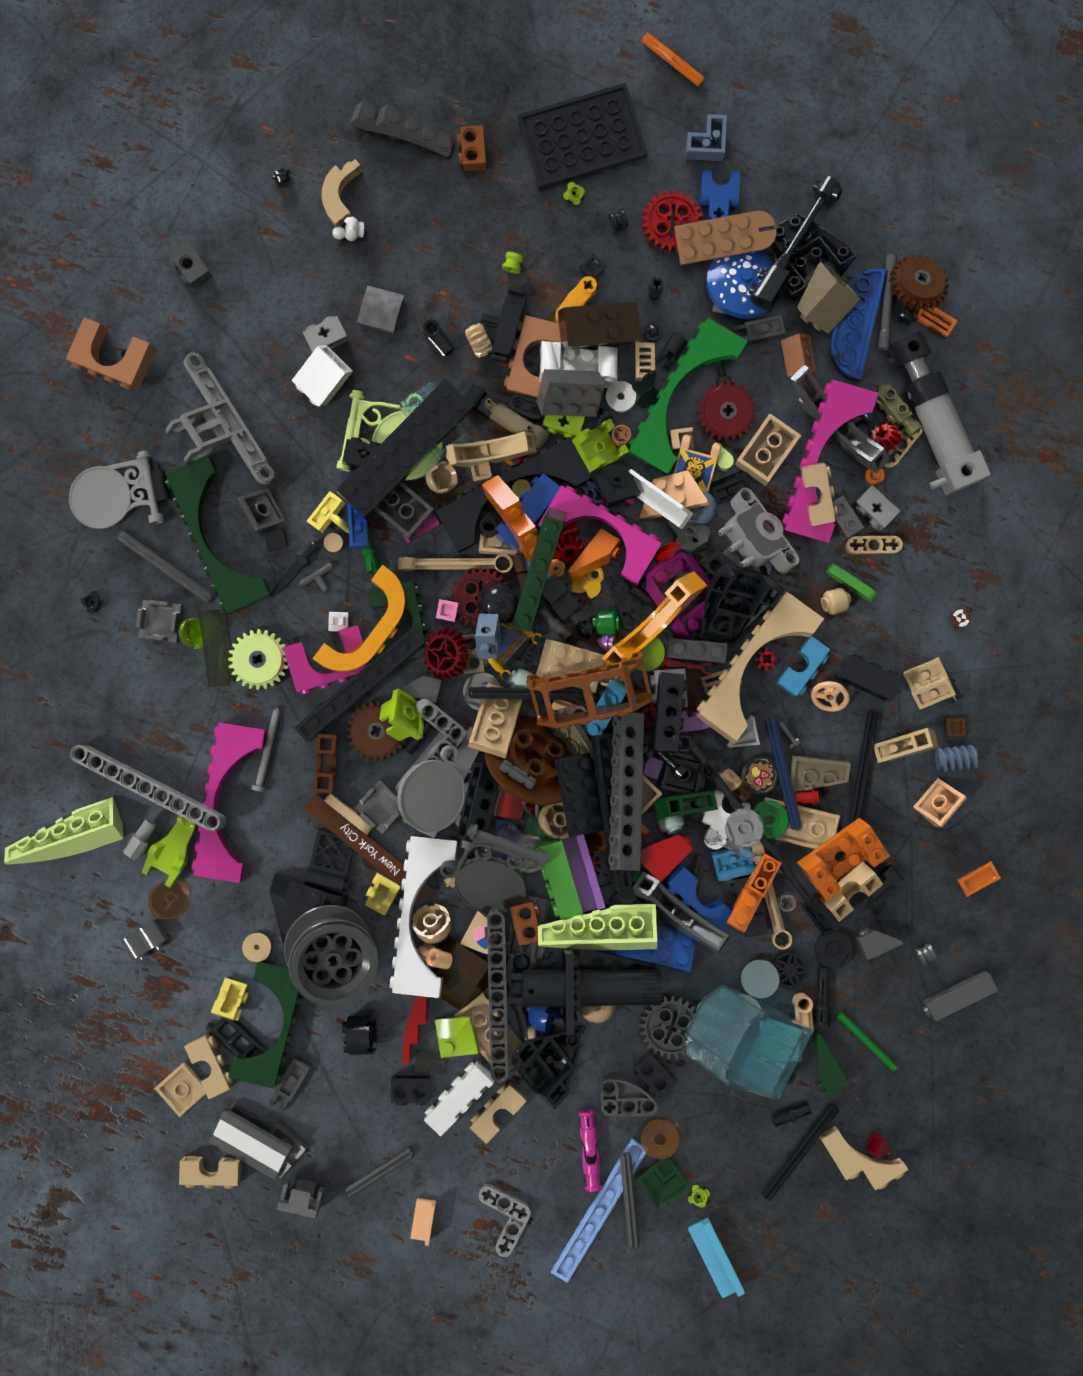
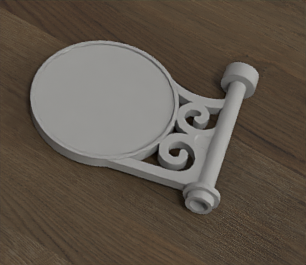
(103, 496)

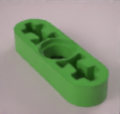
(851, 582)

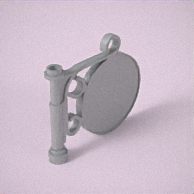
(434, 794)

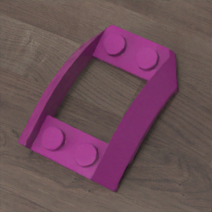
(664, 571)

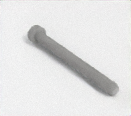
(267, 751)

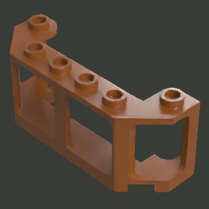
(584, 679)

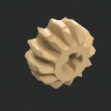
(479, 340)

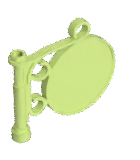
(382, 431)

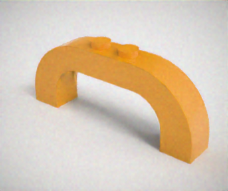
(340, 662)

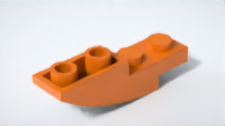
(753, 892)

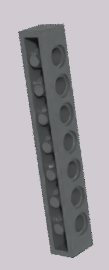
(633, 799)

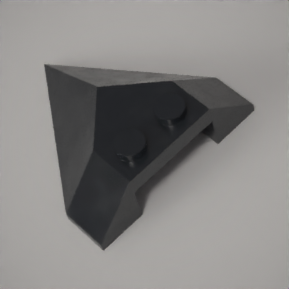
(293, 899)
(548, 1064)

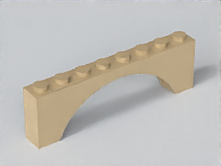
(723, 707)

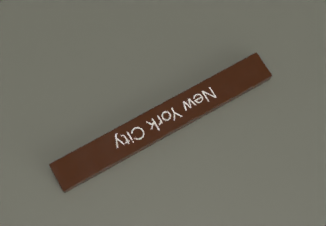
(362, 843)

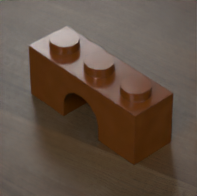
(326, 768)

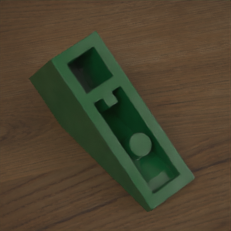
(685, 805)
(827, 1068)

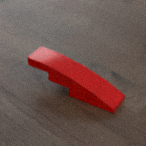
(417, 1016)

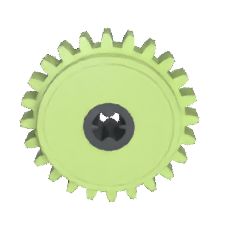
(245, 663)

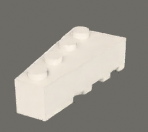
(458, 1098)

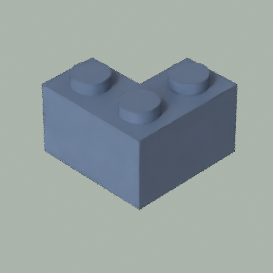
(708, 145)

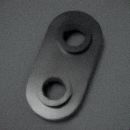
(527, 407)

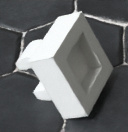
(338, 621)

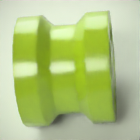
(512, 262)

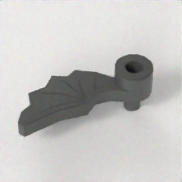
(795, 742)

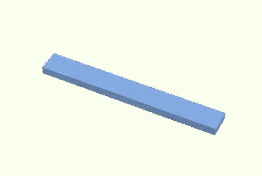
(595, 1216)

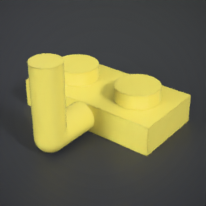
(327, 513)

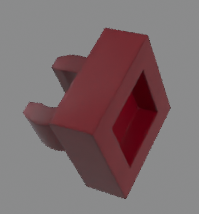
(878, 1146)

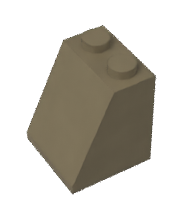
(826, 299)

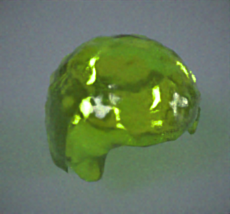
(191, 633)

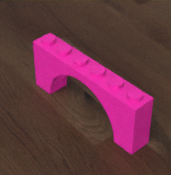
(639, 547)

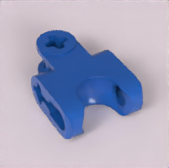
(719, 197)

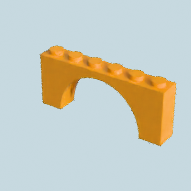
(677, 599)

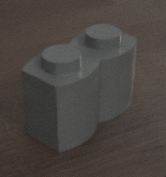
(144, 940)

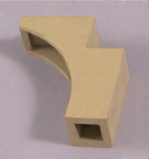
(491, 450)
(852, 1162)

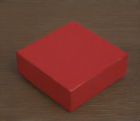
(668, 551)

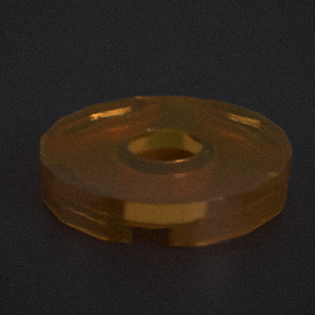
(671, 1139)

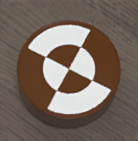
(960, 618)

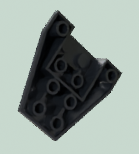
(815, 247)

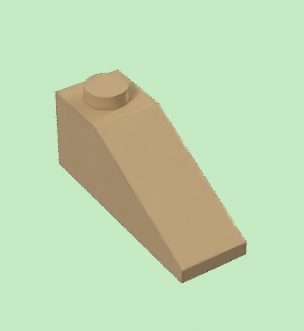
(906, 745)

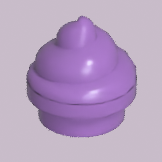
(607, 641)

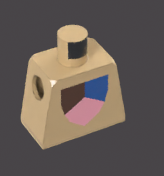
(476, 934)

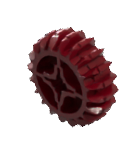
(456, 649)

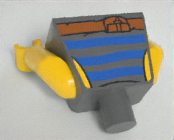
(513, 642)

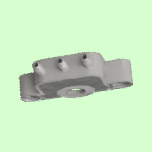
(755, 537)

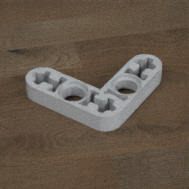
(514, 1217)

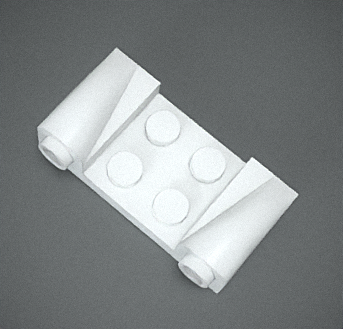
(599, 360)

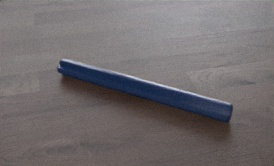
(783, 773)

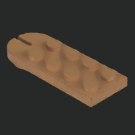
(724, 237)

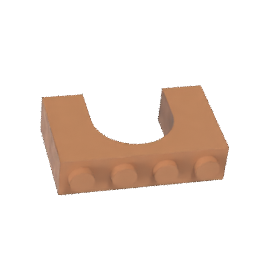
(532, 333)
(128, 372)

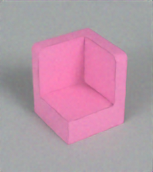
(447, 610)

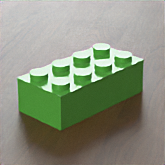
(560, 879)

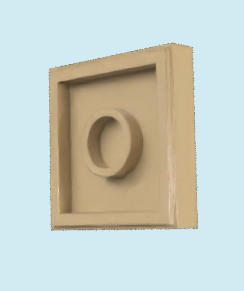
(181, 1089)

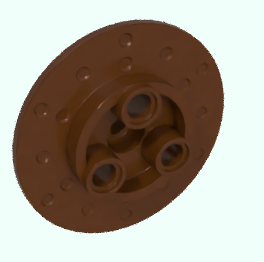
(534, 752)

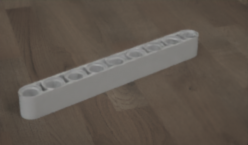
(139, 787)

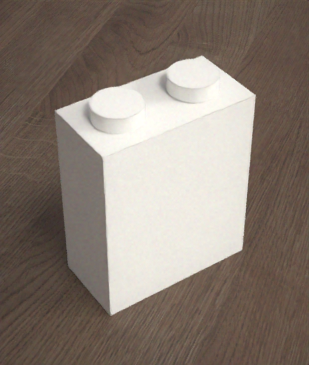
(321, 376)

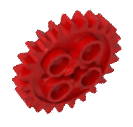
(655, 219)

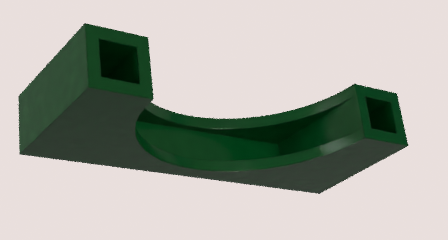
(539, 568)
(266, 1068)

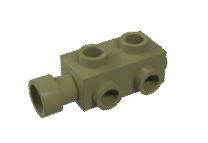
(893, 408)

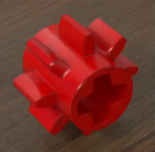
(760, 659)

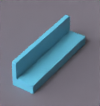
(715, 1258)

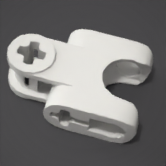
(717, 818)

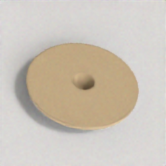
(256, 947)

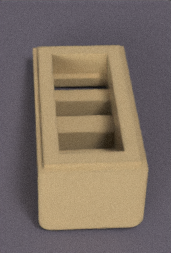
(638, 376)

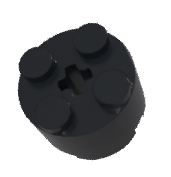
(359, 1034)

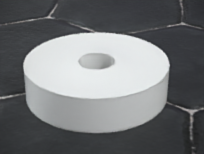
(624, 405)

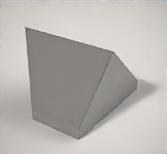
(749, 736)

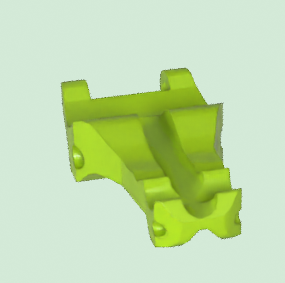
(171, 852)

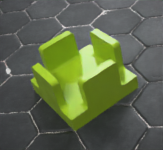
(403, 716)

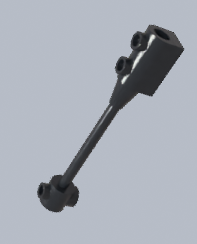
(776, 276)

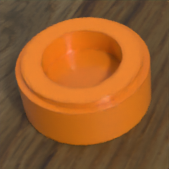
(874, 478)

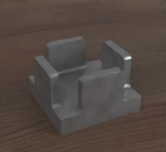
(159, 621)
(379, 807)
(301, 1199)

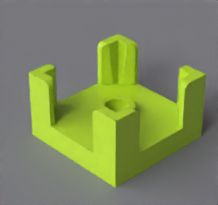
(597, 446)

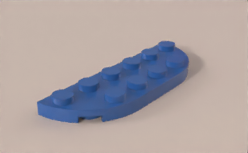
(853, 333)

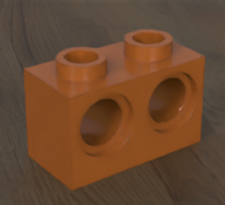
(475, 148)
(521, 923)

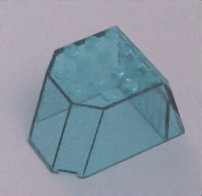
(745, 1042)

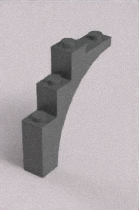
(852, 439)

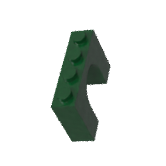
(411, 591)

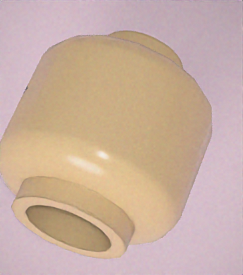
(835, 601)

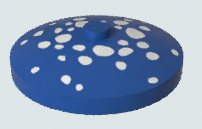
(730, 282)

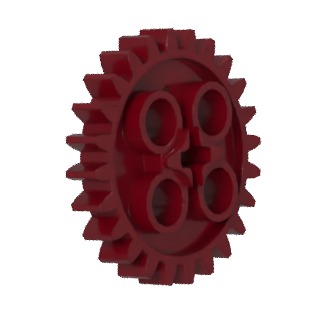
(463, 597)

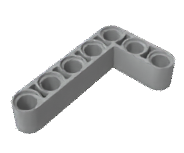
(444, 736)

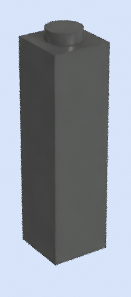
(959, 996)

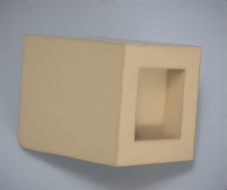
(676, 438)

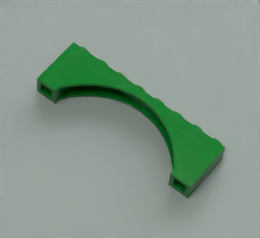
(711, 345)

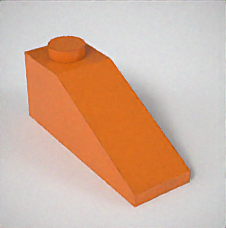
(597, 554)

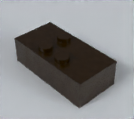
(599, 325)

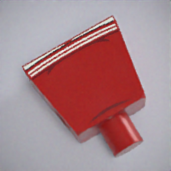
(510, 806)

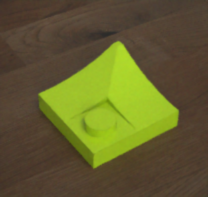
(456, 1036)

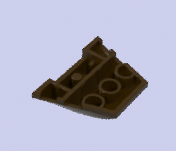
(466, 975)

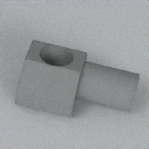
(138, 842)

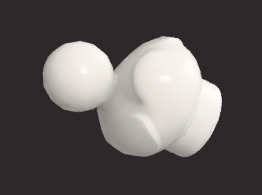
(352, 230)

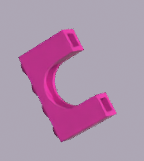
(305, 677)

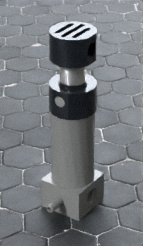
(938, 418)

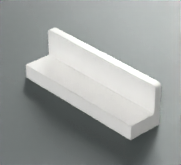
(662, 502)

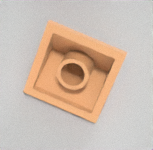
(939, 803)

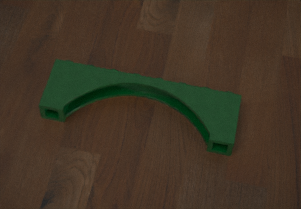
(190, 488)

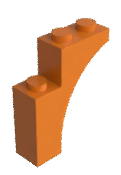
(513, 514)

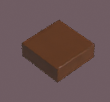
(955, 727)

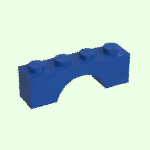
(685, 884)

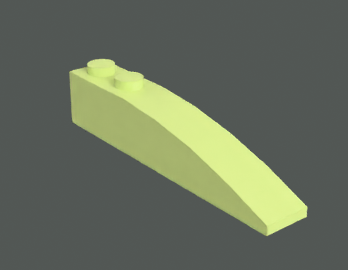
(83, 831)
(607, 929)

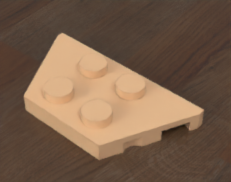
(681, 488)

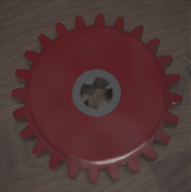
(719, 398)

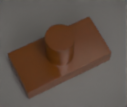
(596, 841)

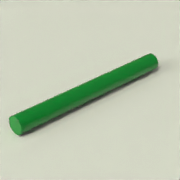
(865, 1040)

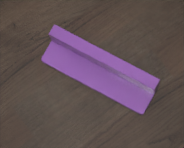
(583, 873)

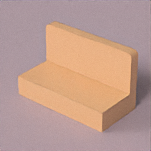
(423, 1220)

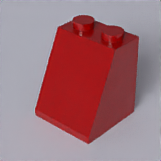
(665, 854)

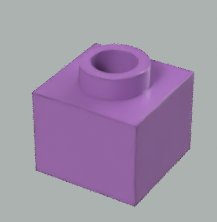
(652, 767)

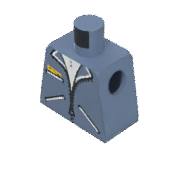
(489, 643)

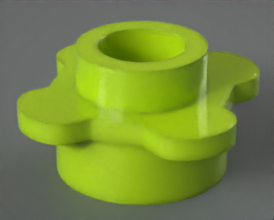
(579, 191)
(701, 1202)

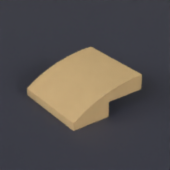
(929, 683)

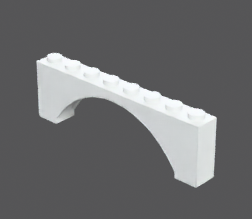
(411, 972)

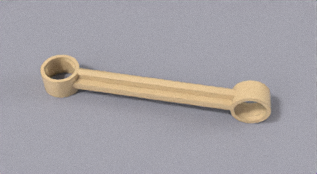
(414, 564)
(772, 906)

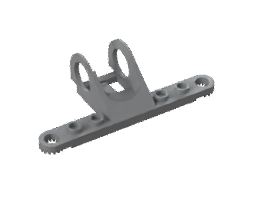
(222, 420)

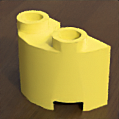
(382, 894)
(230, 1000)

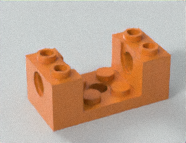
(858, 845)

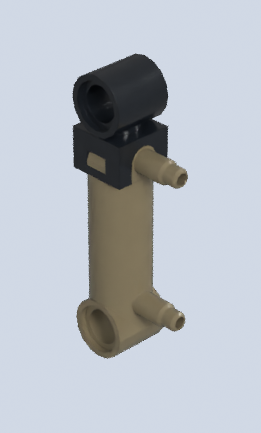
(492, 409)

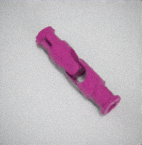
(589, 1136)

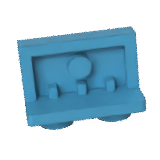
(731, 864)

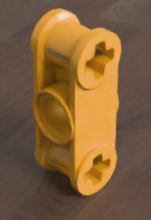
(579, 295)

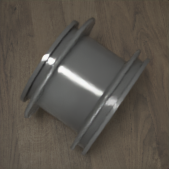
(345, 975)

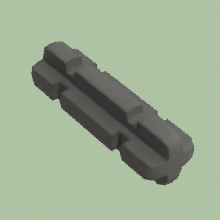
(518, 774)

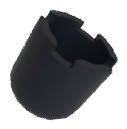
(497, 599)

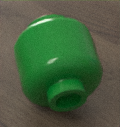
(607, 622)

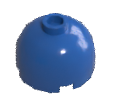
(542, 1018)

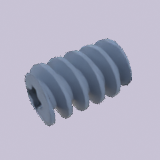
(956, 756)

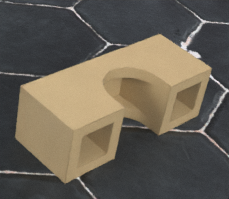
(823, 510)
(858, 880)
(205, 1050)
(508, 1098)
(193, 1173)

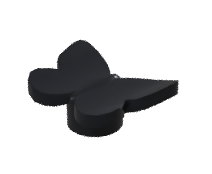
(646, 390)

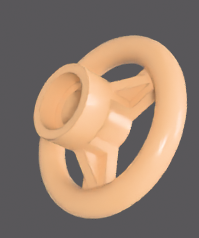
(830, 693)

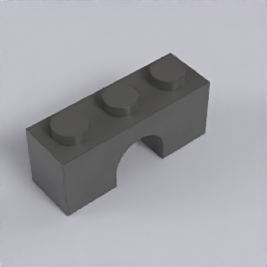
(696, 650)

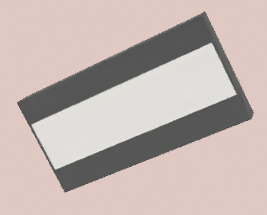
(250, 1144)

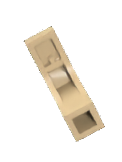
(332, 190)

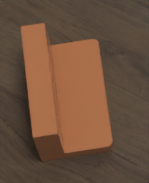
(798, 352)

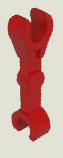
(677, 664)

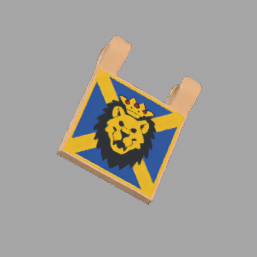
(697, 463)

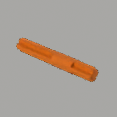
(672, 59)

